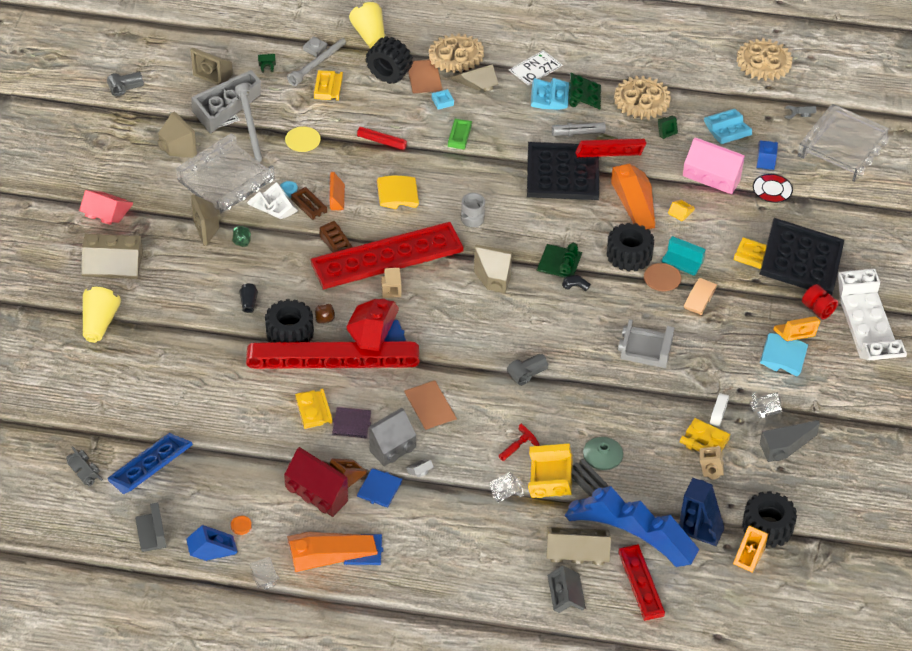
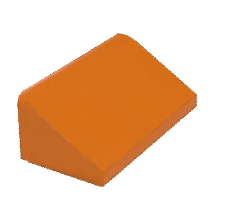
(337, 192)

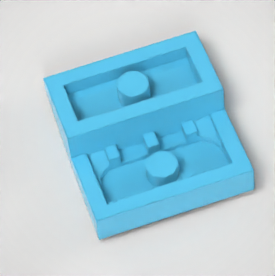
(549, 95)
(727, 126)
(783, 354)

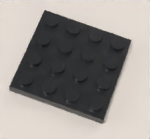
(559, 173)
(801, 256)

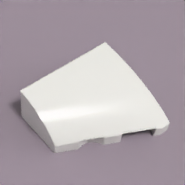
(274, 202)

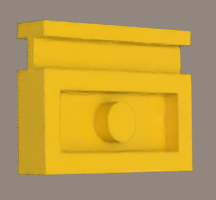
(328, 85)
(750, 253)
(313, 408)

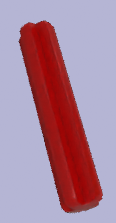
(382, 138)

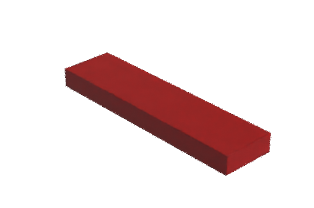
(614, 147)
(641, 582)

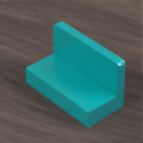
(684, 256)

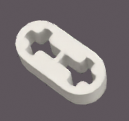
(719, 409)

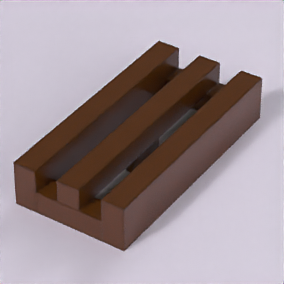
(306, 204)

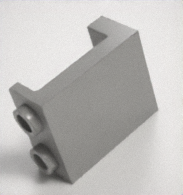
(646, 345)

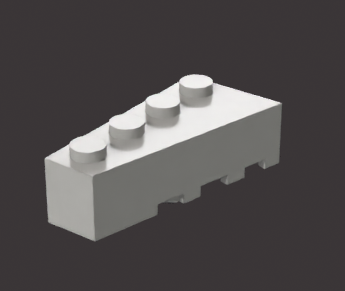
(221, 102)

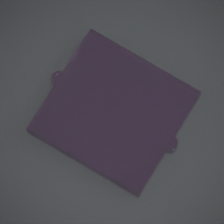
(351, 422)

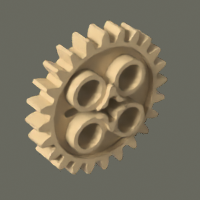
(456, 53)
(764, 59)
(642, 97)

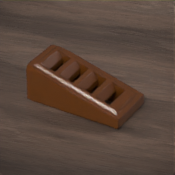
(331, 230)

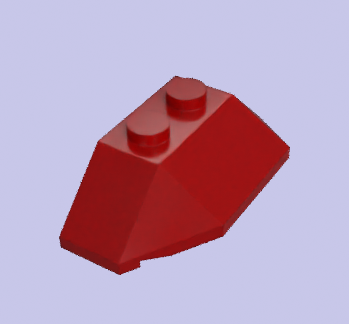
(372, 323)

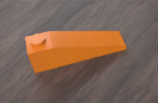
(635, 194)
(322, 549)

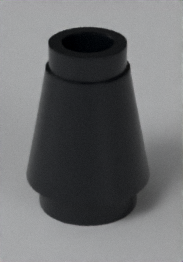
(248, 297)

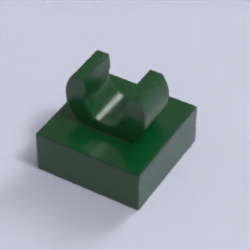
(267, 60)
(667, 126)

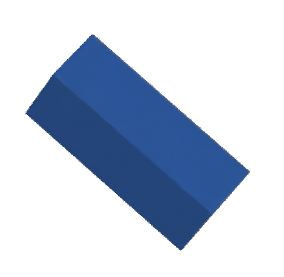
(148, 462)

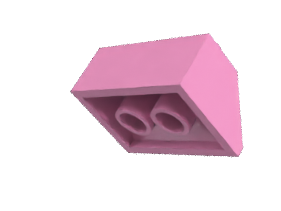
(713, 165)

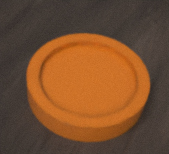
(241, 525)

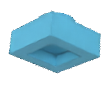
(442, 99)

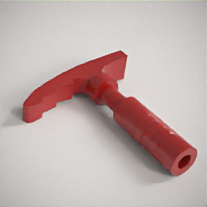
(527, 435)

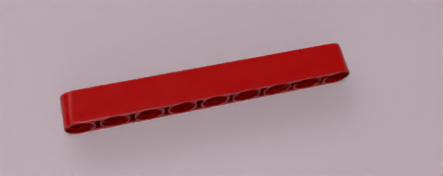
(331, 355)

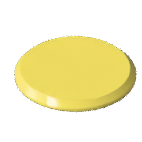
(302, 139)

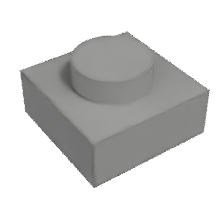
(315, 46)
(420, 468)

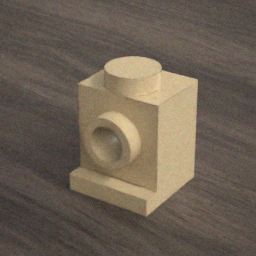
(391, 283)
(712, 466)

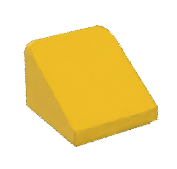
(680, 210)

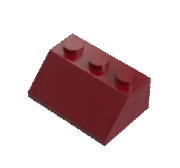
(316, 482)

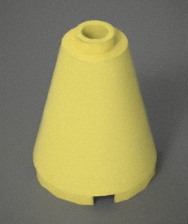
(368, 22)
(98, 312)

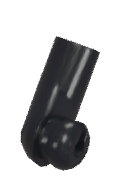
(575, 280)

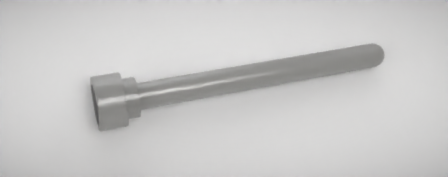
(296, 77)
(243, 92)

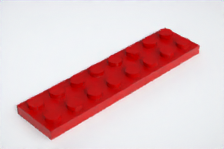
(391, 252)

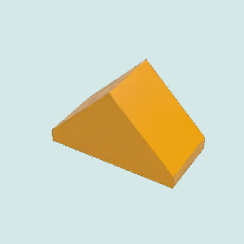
(751, 548)

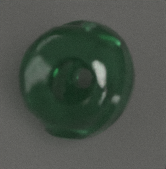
(241, 236)

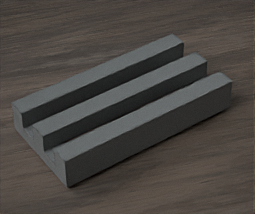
(589, 475)

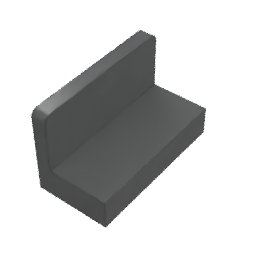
(151, 530)
(566, 589)

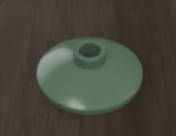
(603, 459)

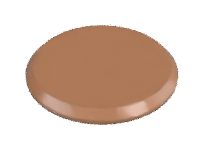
(662, 277)

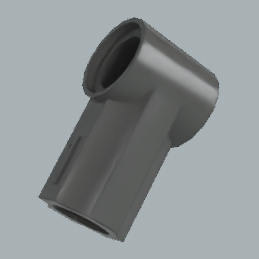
(119, 84)
(524, 370)

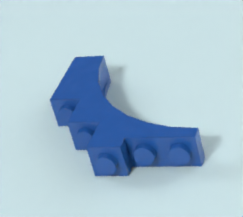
(634, 517)

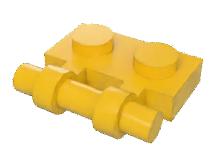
(704, 434)

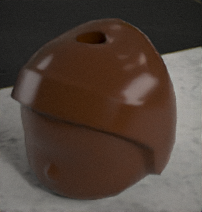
(324, 314)

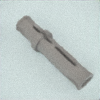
(574, 129)

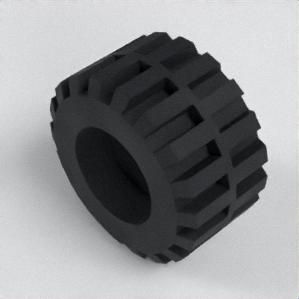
(389, 60)
(630, 247)
(289, 313)
(775, 507)

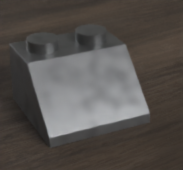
(392, 437)

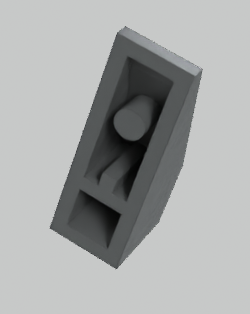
(784, 441)

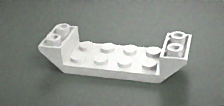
(867, 316)

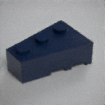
(700, 513)

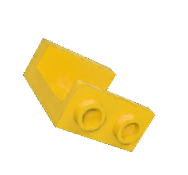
(550, 470)

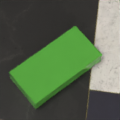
(459, 134)

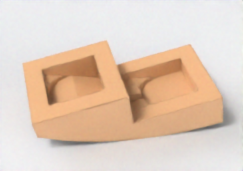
(700, 295)

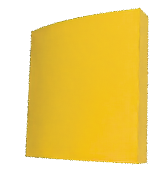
(397, 191)

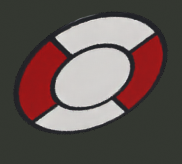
(772, 188)

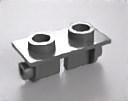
(89, 471)

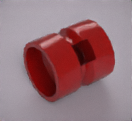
(819, 301)

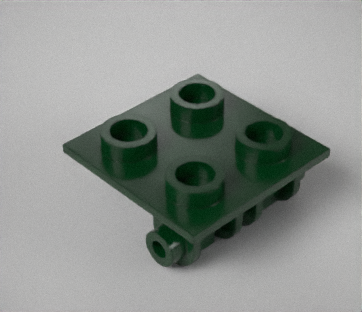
(584, 91)
(560, 260)

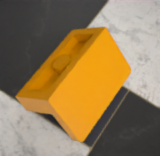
(798, 328)

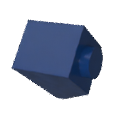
(767, 154)
(210, 544)

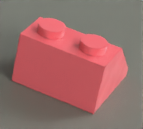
(104, 206)

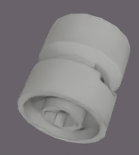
(473, 210)

